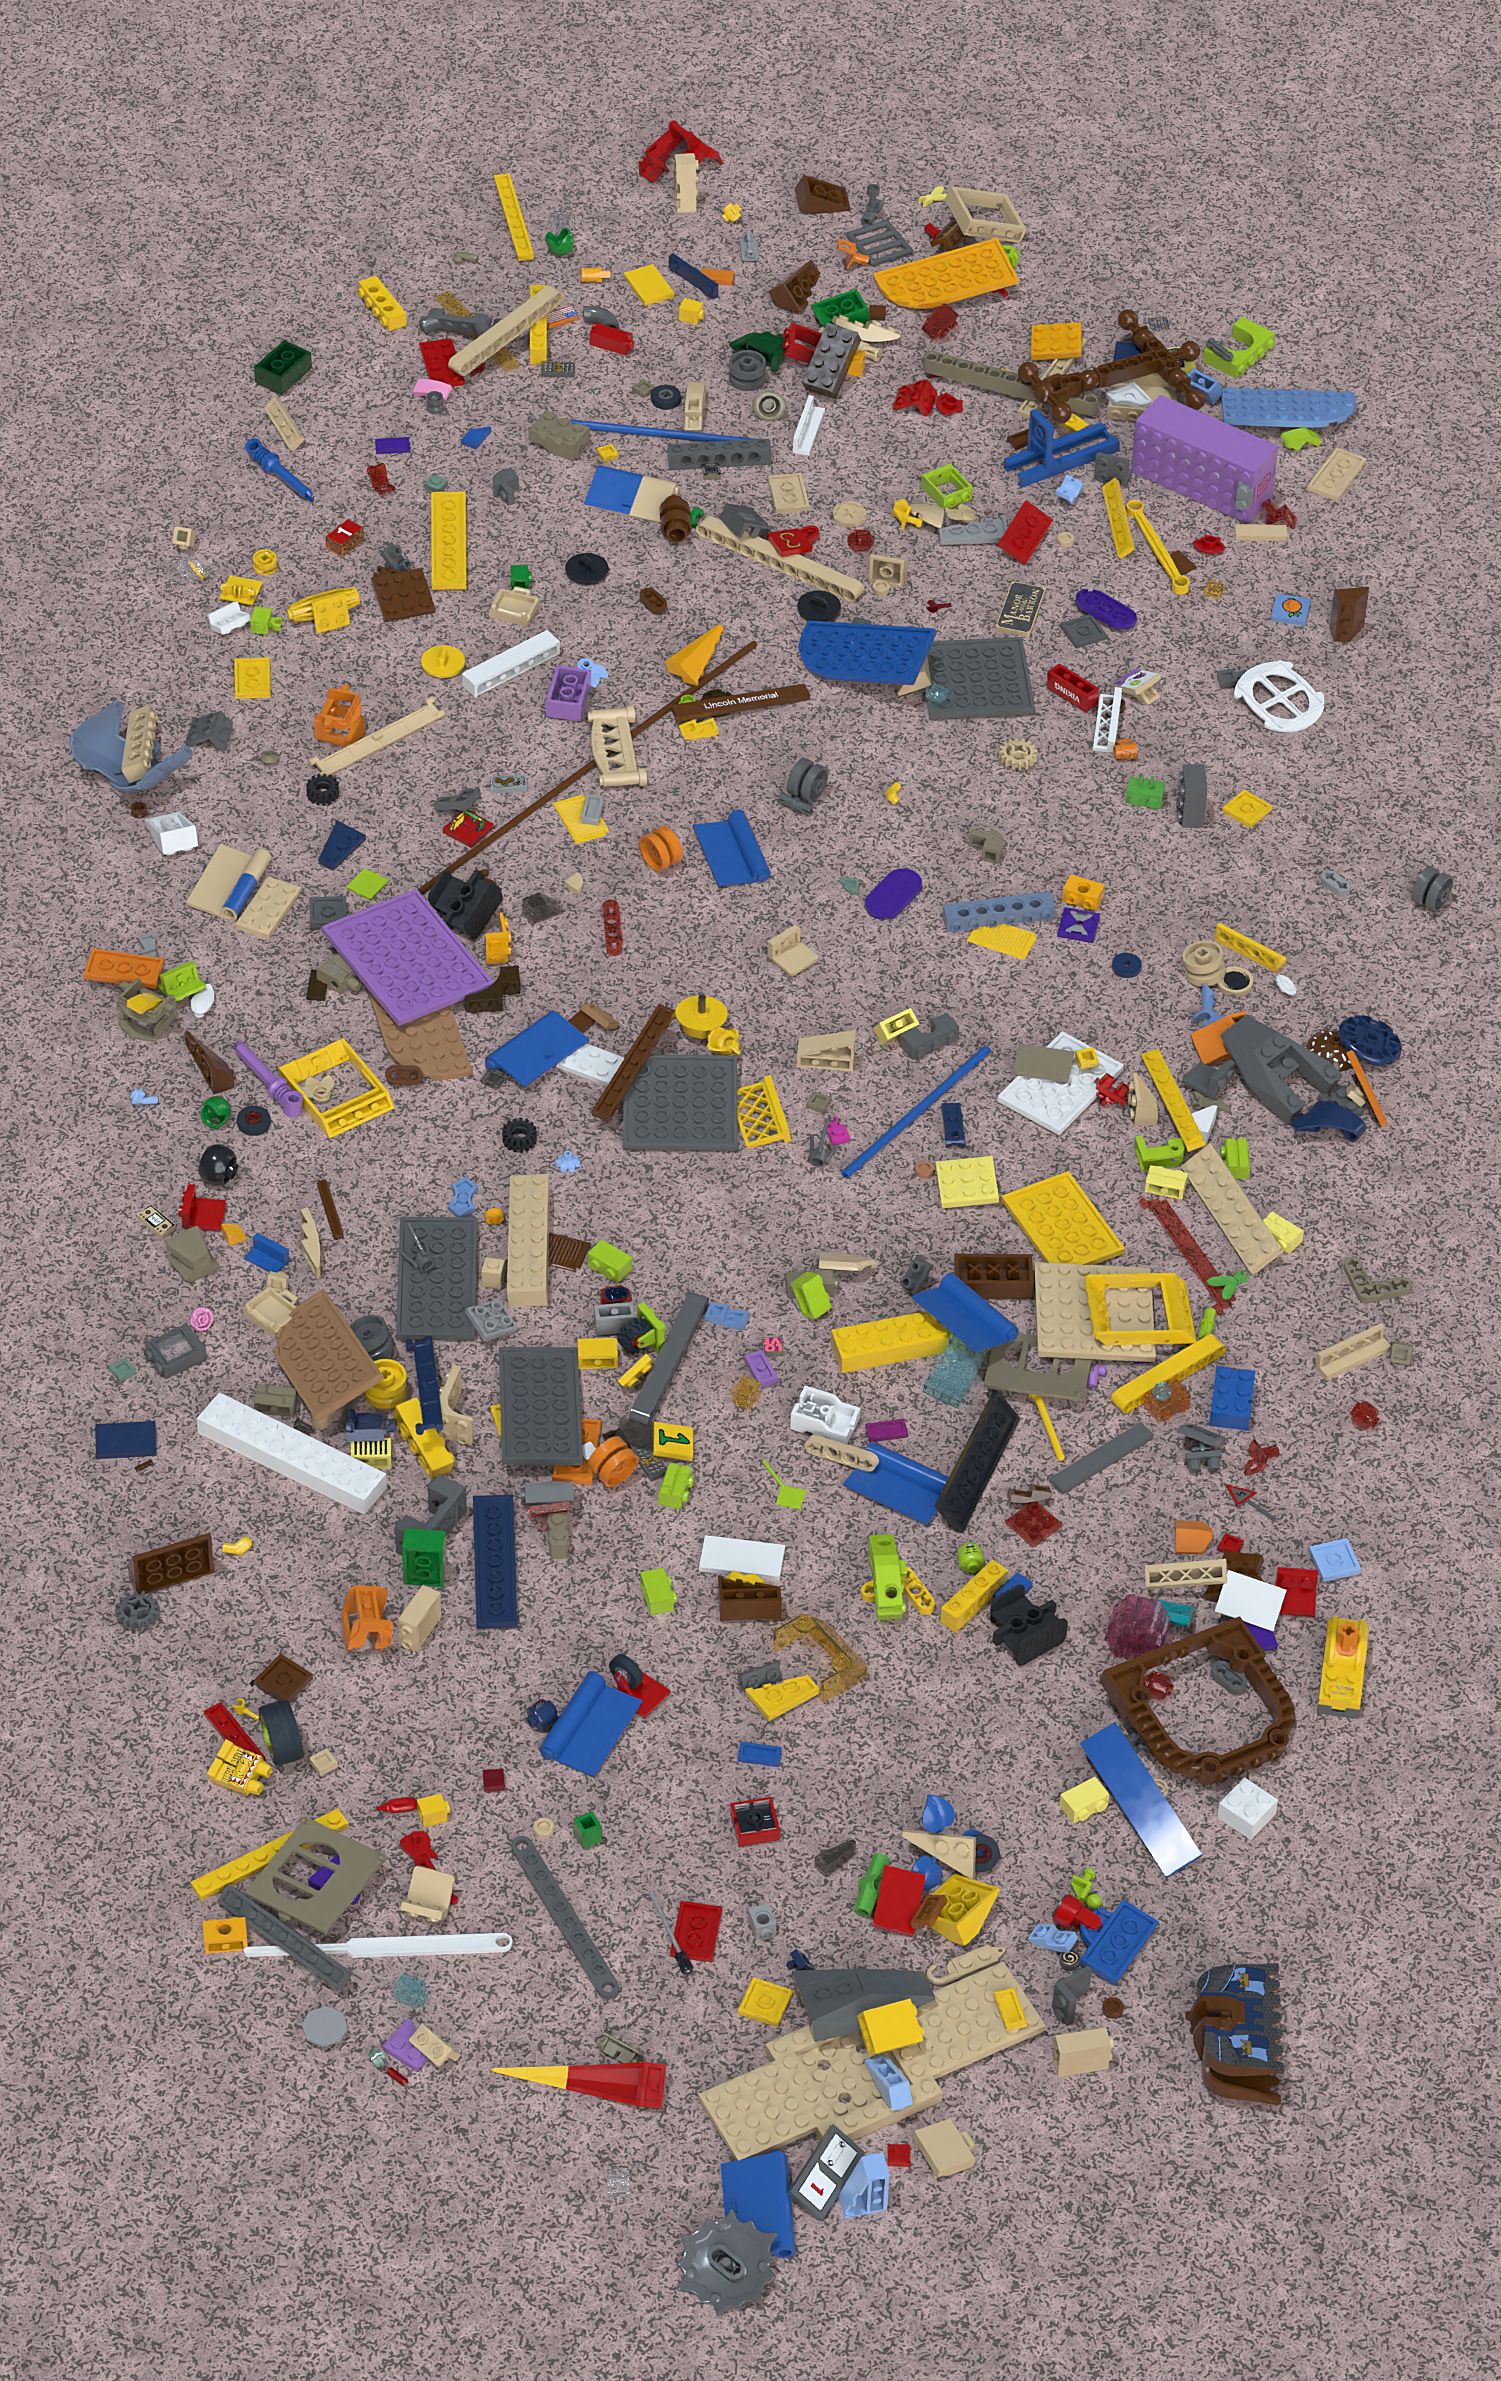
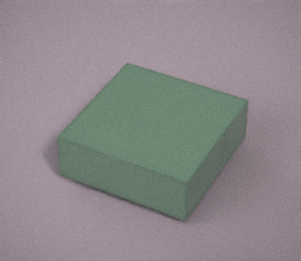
(122, 1370)

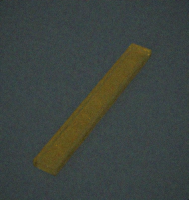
(455, 307)

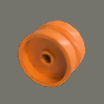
(660, 848)
(613, 1461)

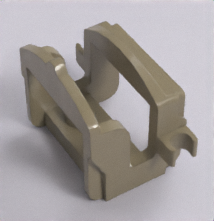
(166, 1008)

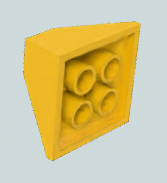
(965, 1908)

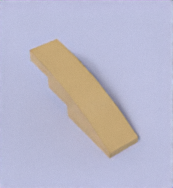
(310, 1243)

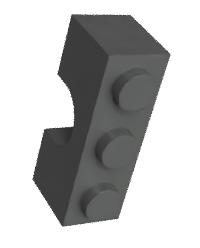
(917, 1044)

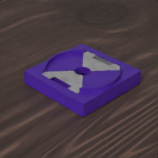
(1084, 932)

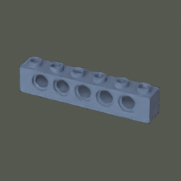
(998, 911)

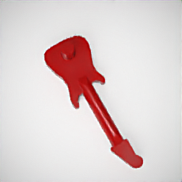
(419, 1849)

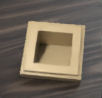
(1148, 696)

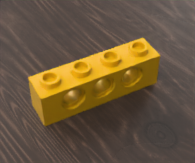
(382, 303)
(973, 1596)

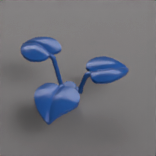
(935, 1816)

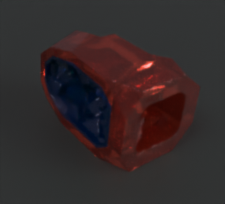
(615, 1295)

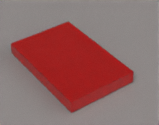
(898, 1900)
(697, 1930)

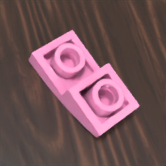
(425, 386)

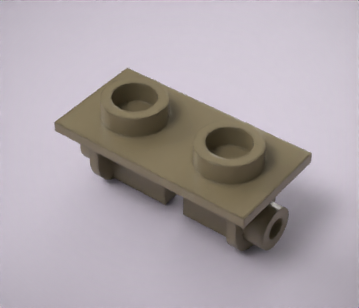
(613, 2044)

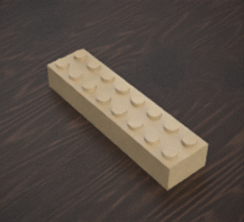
(528, 1240)

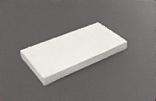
(744, 1556)

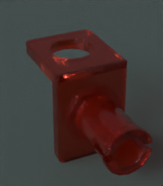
(379, 478)
(1275, 514)
(1259, 1456)

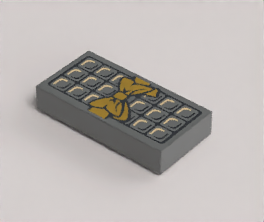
(557, 369)
(651, 1465)

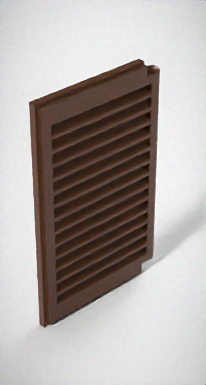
(567, 1252)

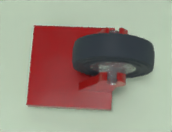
(637, 1684)

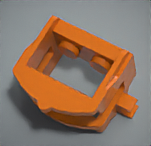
(326, 718)
(369, 1606)

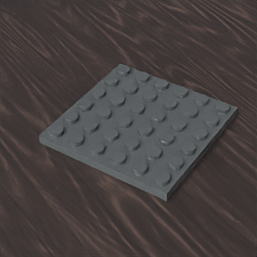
(982, 676)
(682, 1104)

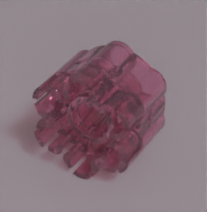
(1137, 1625)

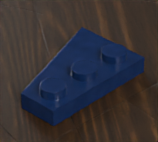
(340, 845)

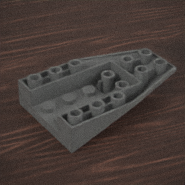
(839, 1995)

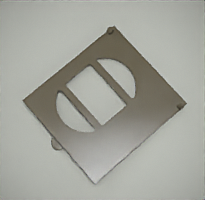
(1005, 1377)
(326, 1906)

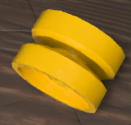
(392, 1389)

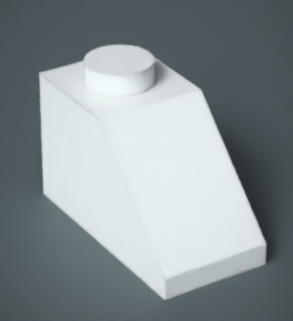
(1205, 1120)

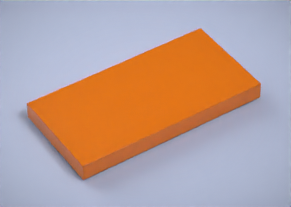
(120, 967)
(1367, 1088)
(580, 1473)

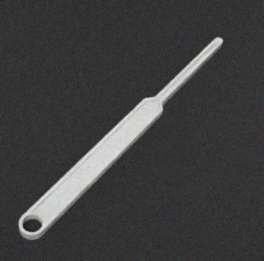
(403, 1946)

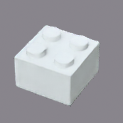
(1247, 1808)

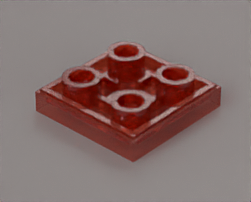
(1033, 1523)

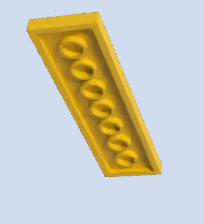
(448, 540)

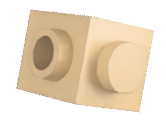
(184, 537)

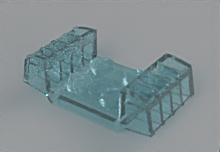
(954, 1372)

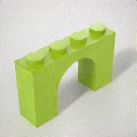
(1251, 334)

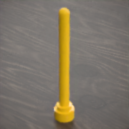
(1048, 1426)

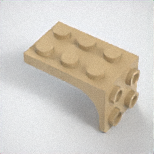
(456, 1426)

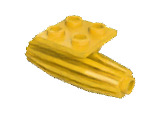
(326, 608)

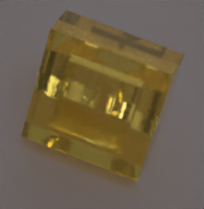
(1214, 589)

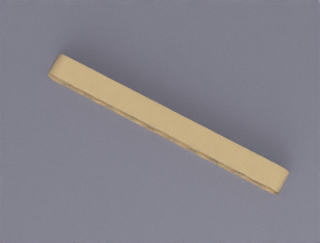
(793, 565)

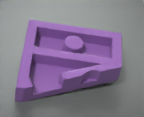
(402, 2049)

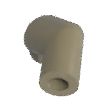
(459, 256)

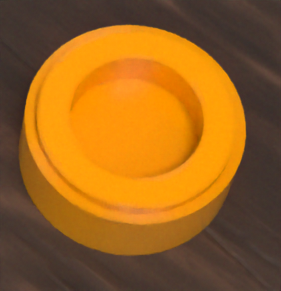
(494, 1216)

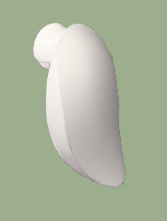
(202, 1001)

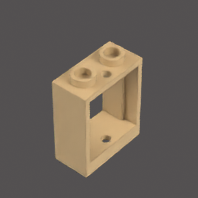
(419, 1618)

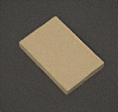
(788, 493)

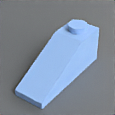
(890, 2082)

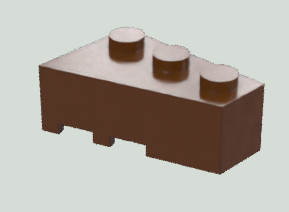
(748, 1601)

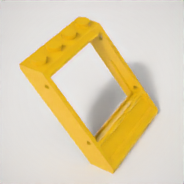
(346, 1114)
(1175, 1304)

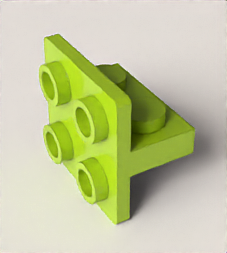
(181, 981)

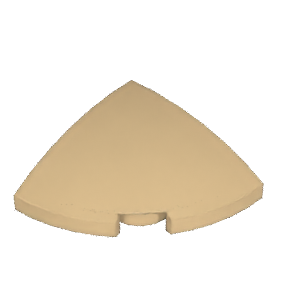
(928, 513)

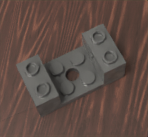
(445, 1501)

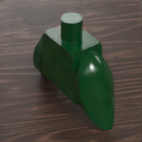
(764, 343)

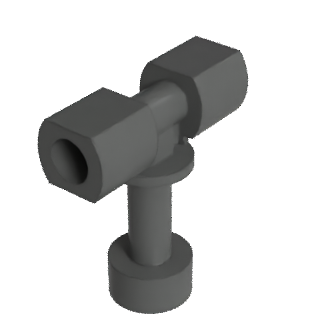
(874, 205)

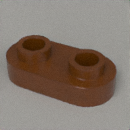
(655, 603)
(404, 1074)

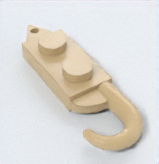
(968, 1964)

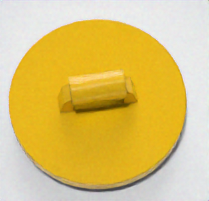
(443, 661)

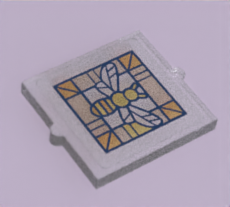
(1159, 324)

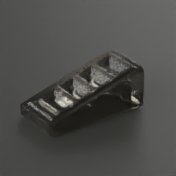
(835, 1857)

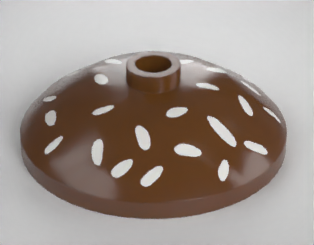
(1328, 1046)

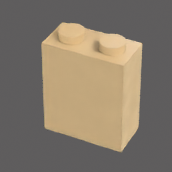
(1082, 2052)

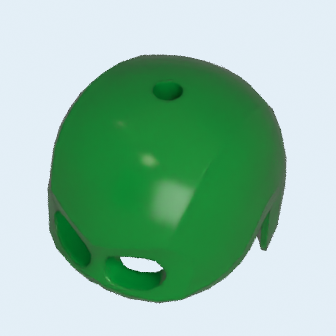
(562, 243)
(215, 1108)

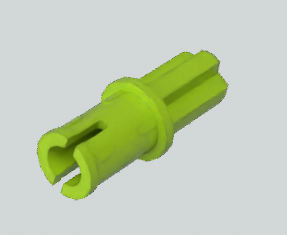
(1207, 1323)

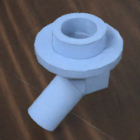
(138, 1097)

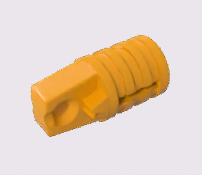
(593, 274)

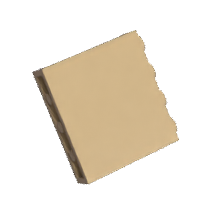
(1152, 385)

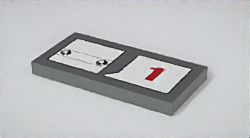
(825, 2172)

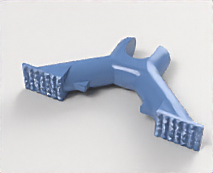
(1207, 1007)

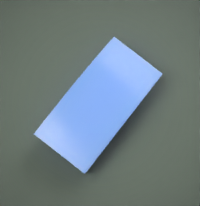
(1050, 1938)

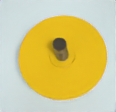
(700, 1015)

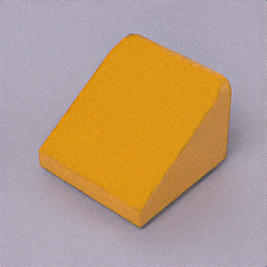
(232, 1233)

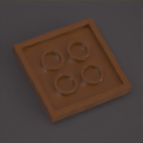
(403, 595)

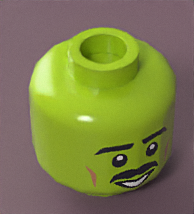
(970, 1557)

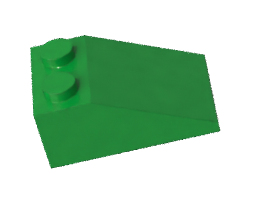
(846, 304)
(424, 1557)

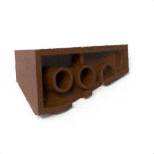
(796, 288)
(213, 1068)

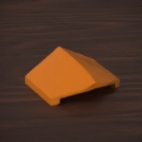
(1192, 1537)

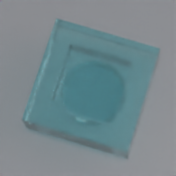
(937, 693)

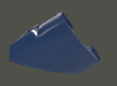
(1333, 1116)

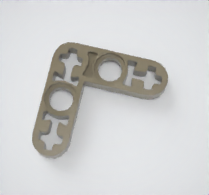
(1368, 1287)

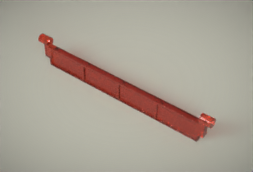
(1189, 1249)

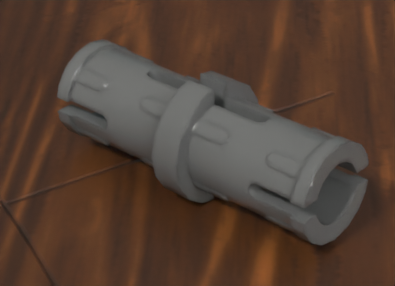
(795, 804)

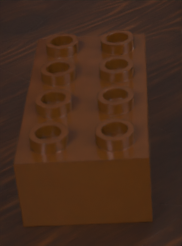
(996, 1274)

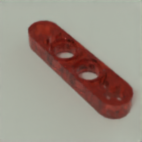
(612, 927)

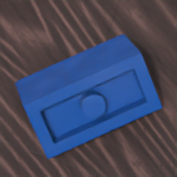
(267, 1254)

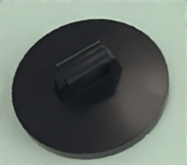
(586, 568)
(819, 606)

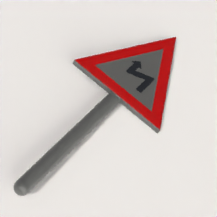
(1242, 1495)

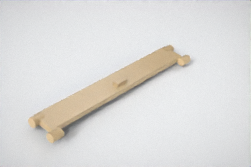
(378, 739)

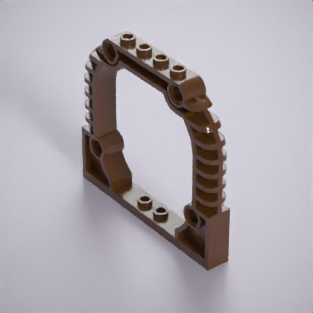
(1237, 1645)

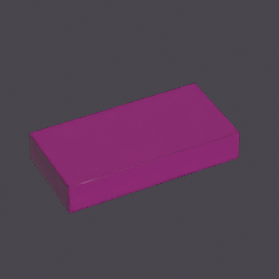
(886, 1430)

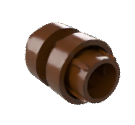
(675, 518)

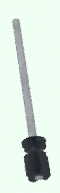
(685, 1963)

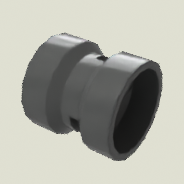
(434, 402)

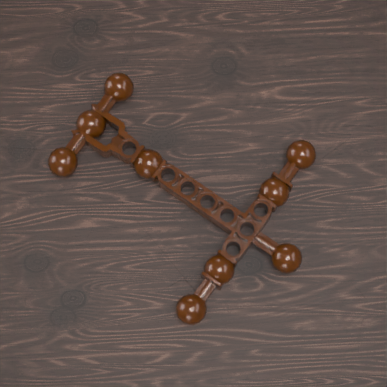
(1152, 360)

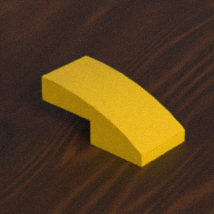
(692, 730)
(143, 1002)

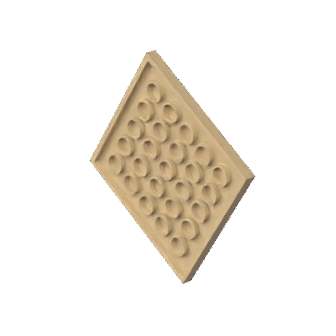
(1064, 1314)

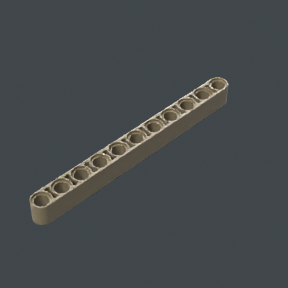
(997, 380)

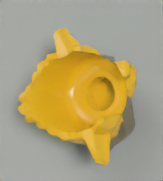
(725, 1042)

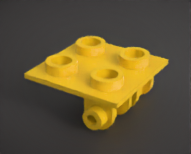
(240, 590)

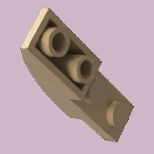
(871, 332)
(695, 406)

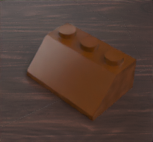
(1348, 613)

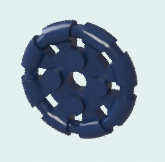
(1381, 1049)

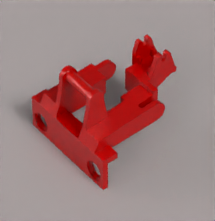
(660, 150)

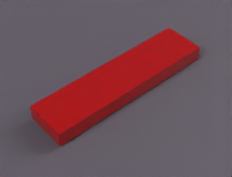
(230, 1729)

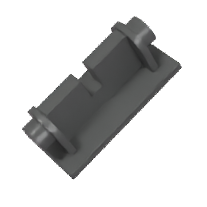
(760, 1676)

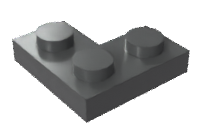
(461, 801)

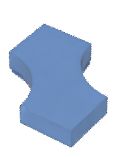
(461, 1204)

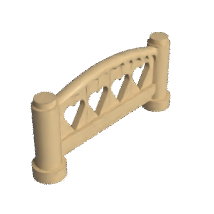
(619, 719)

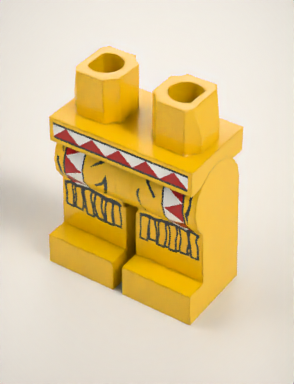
(239, 1769)

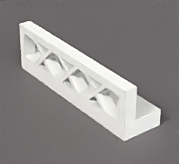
(807, 427)
(1111, 734)

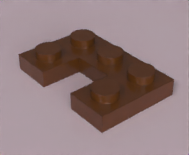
(1239, 1563)

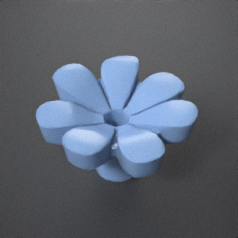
(568, 1162)

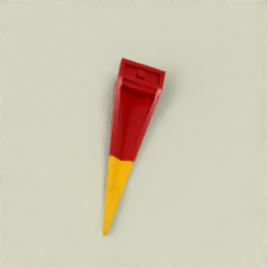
(628, 2083)

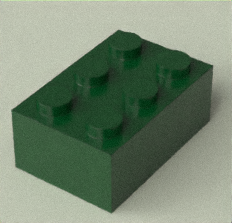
(283, 367)

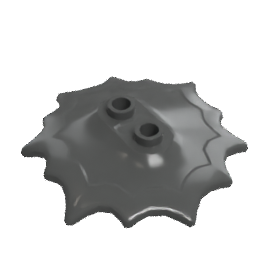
(743, 2249)

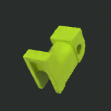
(1159, 1154)

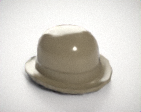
(769, 406)

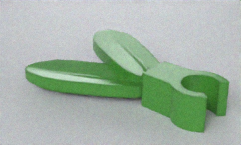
(1229, 1282)

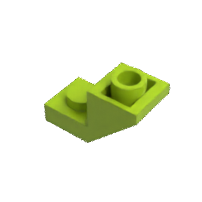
(1298, 437)

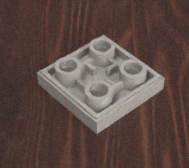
(491, 1320)

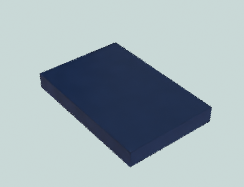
(125, 1440)

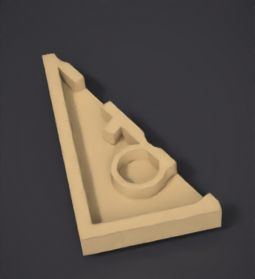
(951, 1849)

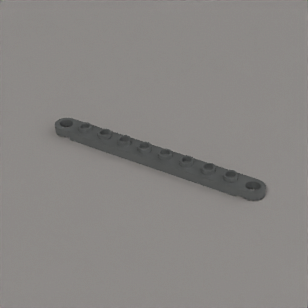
(565, 1917)

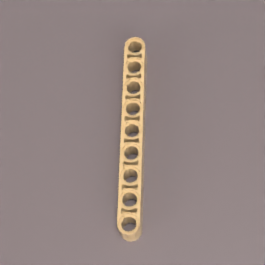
(506, 330)

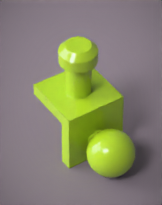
(1083, 1889)

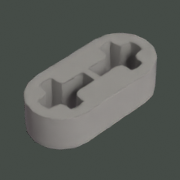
(1335, 883)

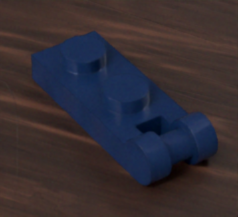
(952, 1124)

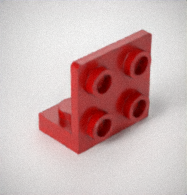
(1300, 1591)

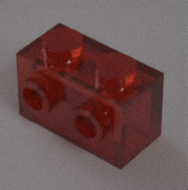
(940, 322)

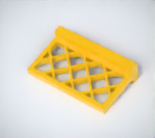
(776, 1113)

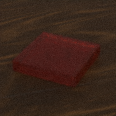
(546, 1509)

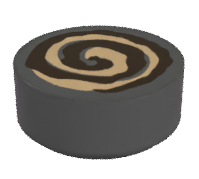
(1070, 1960)

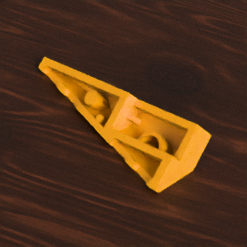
(694, 657)

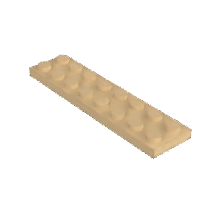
(1232, 1209)

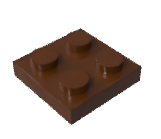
(283, 1678)

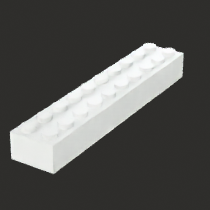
(292, 1453)

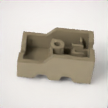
(559, 435)

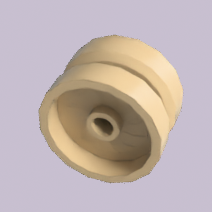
(1204, 963)

